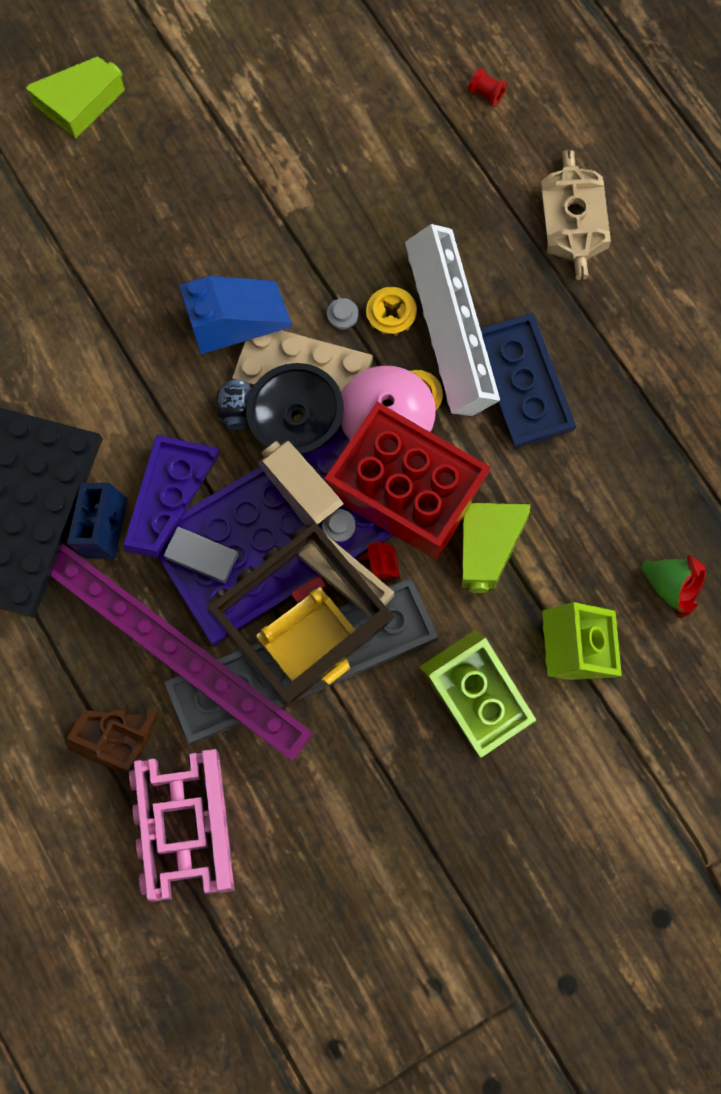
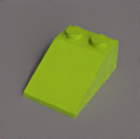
(478, 693)

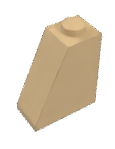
(299, 483)

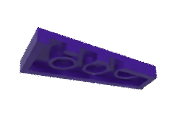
(168, 487)

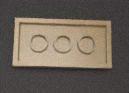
(283, 348)

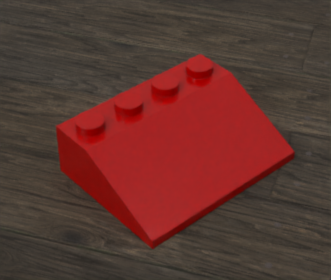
(406, 480)

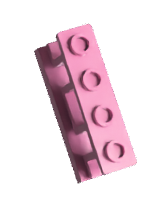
(208, 822)

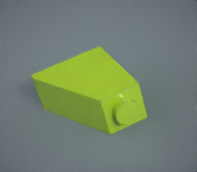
(77, 94)
(488, 541)

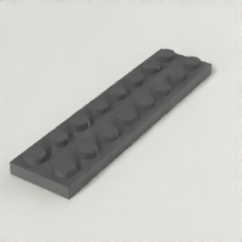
(407, 632)

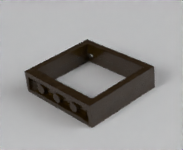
(274, 561)

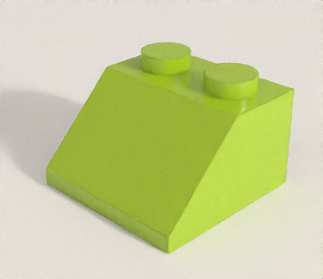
(581, 642)

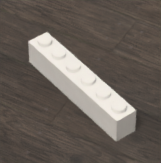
(452, 321)

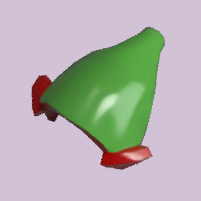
(676, 582)

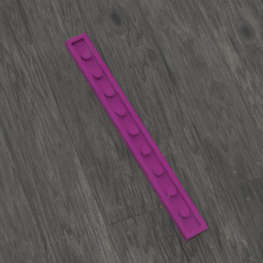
(181, 654)

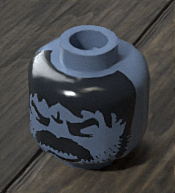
(232, 403)

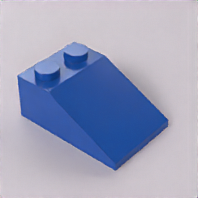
(233, 310)

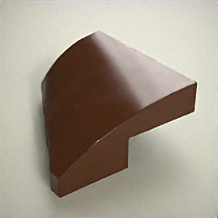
(112, 737)

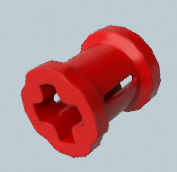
(487, 87)

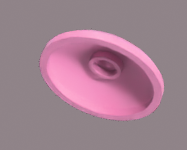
(379, 383)

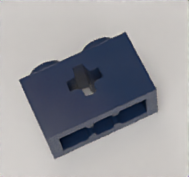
(97, 521)

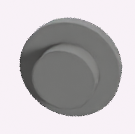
(342, 313)
(339, 525)

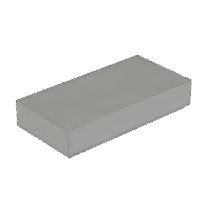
(201, 555)

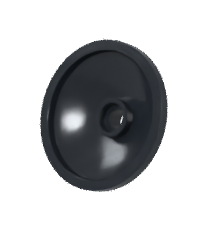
(294, 391)

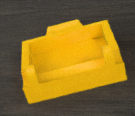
(306, 636)

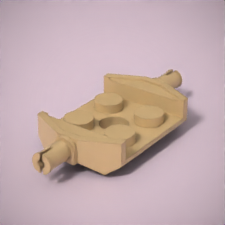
(570, 234)

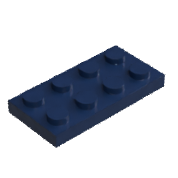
(526, 382)

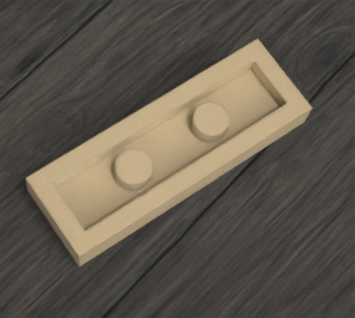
(320, 565)

